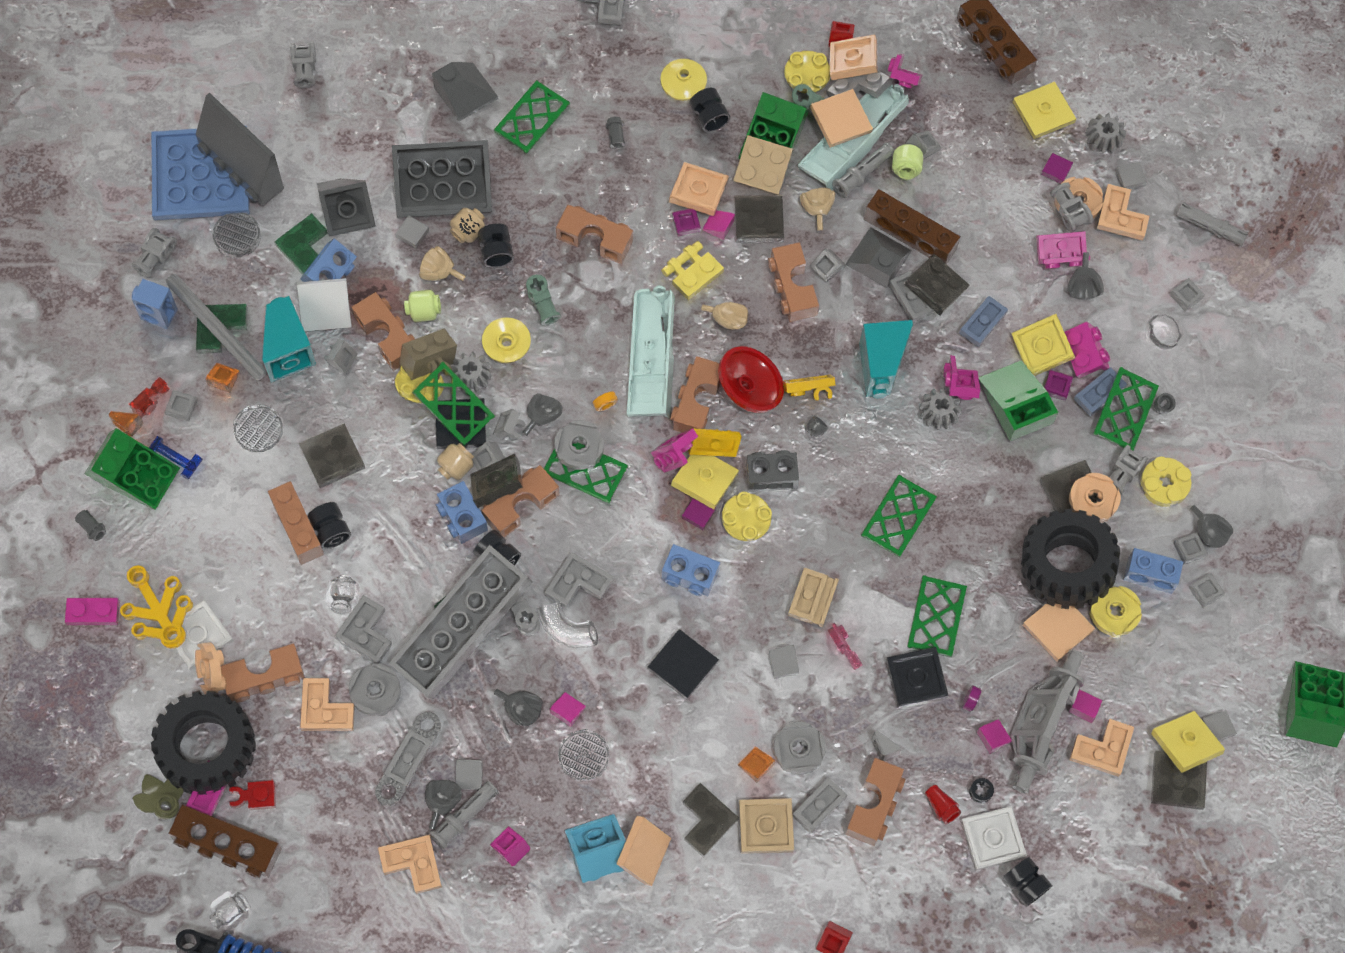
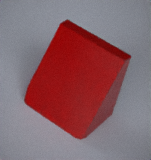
(841, 31)
(834, 939)

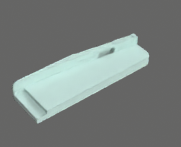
(832, 163)
(651, 354)

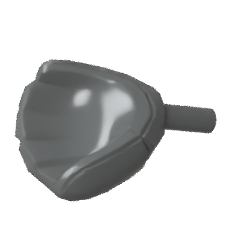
(1085, 281)
(542, 411)
(1212, 528)
(521, 706)
(441, 798)

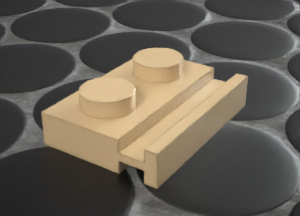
(813, 597)

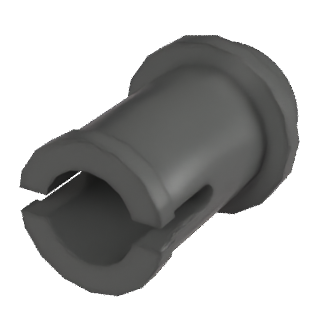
(615, 125)
(94, 529)

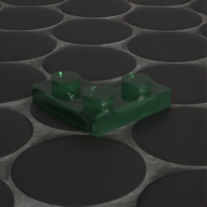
(298, 241)
(230, 315)

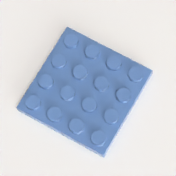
(189, 182)

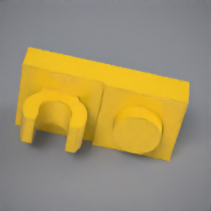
(798, 386)
(715, 443)

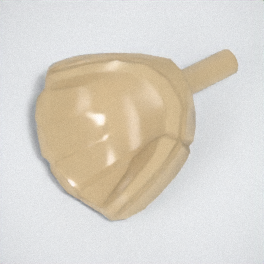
(818, 203)
(437, 266)
(729, 314)

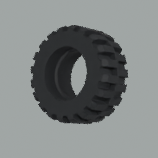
(1078, 531)
(180, 720)

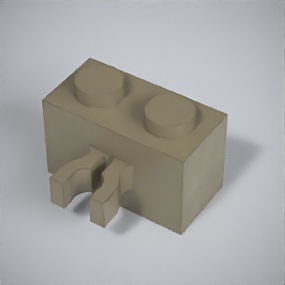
(426, 353)

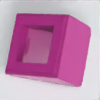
(719, 224)
(1085, 706)
(567, 709)
(994, 736)
(510, 846)

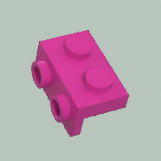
(907, 78)
(1061, 248)
(1087, 349)
(961, 381)

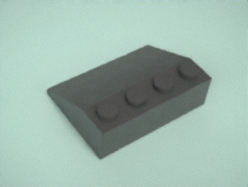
(238, 152)
(441, 178)

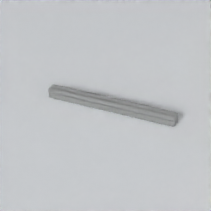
(216, 327)

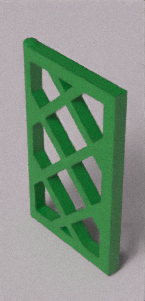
(526, 100)
(1144, 404)
(432, 406)
(589, 488)
(907, 534)
(956, 608)

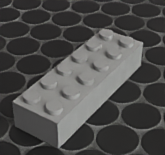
(460, 622)

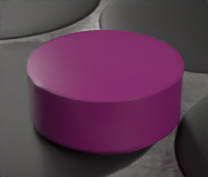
(971, 698)

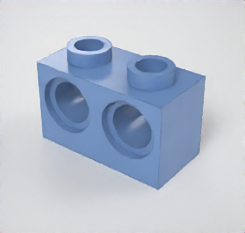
(324, 263)
(154, 303)
(464, 511)
(693, 564)
(1153, 570)

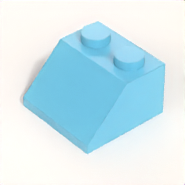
(596, 847)

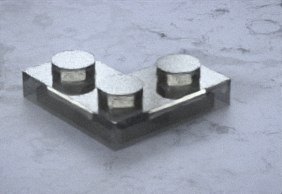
(714, 817)

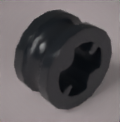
(989, 793)

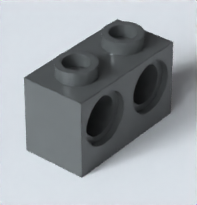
(773, 478)

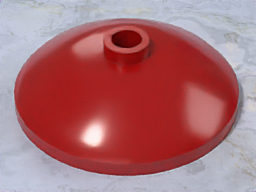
(751, 379)

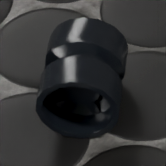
(709, 109)
(495, 245)
(329, 524)
(498, 542)
(1027, 881)

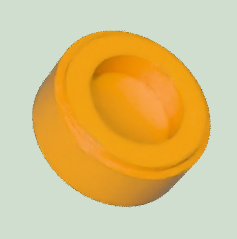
(605, 401)

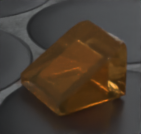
(222, 377)
(126, 422)
(756, 764)

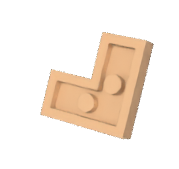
(1117, 219)
(321, 715)
(1104, 755)
(415, 855)

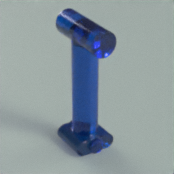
(188, 465)

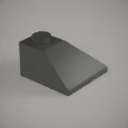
(463, 88)
(345, 205)
(878, 257)

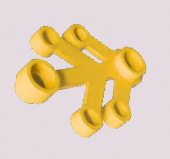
(158, 611)

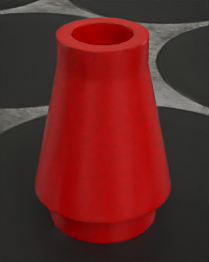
(943, 805)

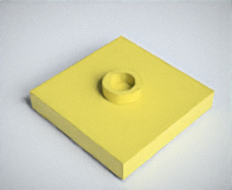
(1044, 110)
(1043, 345)
(705, 479)
(1188, 741)

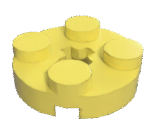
(1178, 475)
(1117, 625)

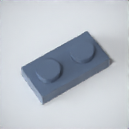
(983, 321)
(1096, 393)

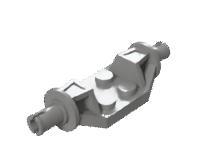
(1040, 717)

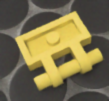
(695, 277)

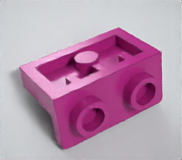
(670, 453)

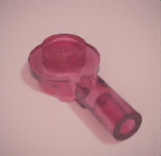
(839, 636)

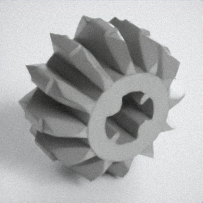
(1105, 133)
(479, 369)
(945, 416)

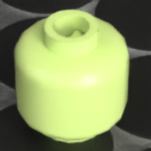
(907, 161)
(423, 306)

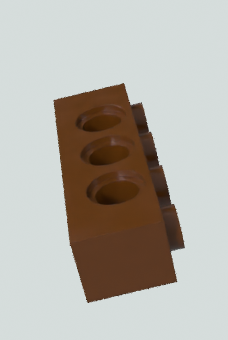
(1008, 42)
(911, 227)
(191, 820)

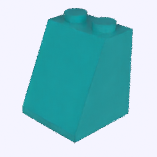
(285, 341)
(881, 354)

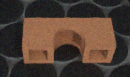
(579, 223)
(797, 301)
(374, 315)
(702, 378)
(537, 488)
(295, 523)
(284, 670)
(884, 781)

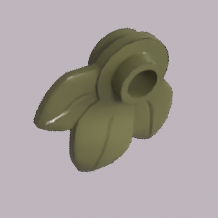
(156, 794)

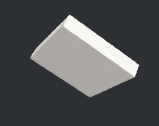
(324, 304)
(201, 627)
(993, 838)

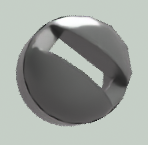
(1168, 407)
(817, 425)

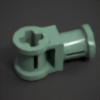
(813, 96)
(542, 299)

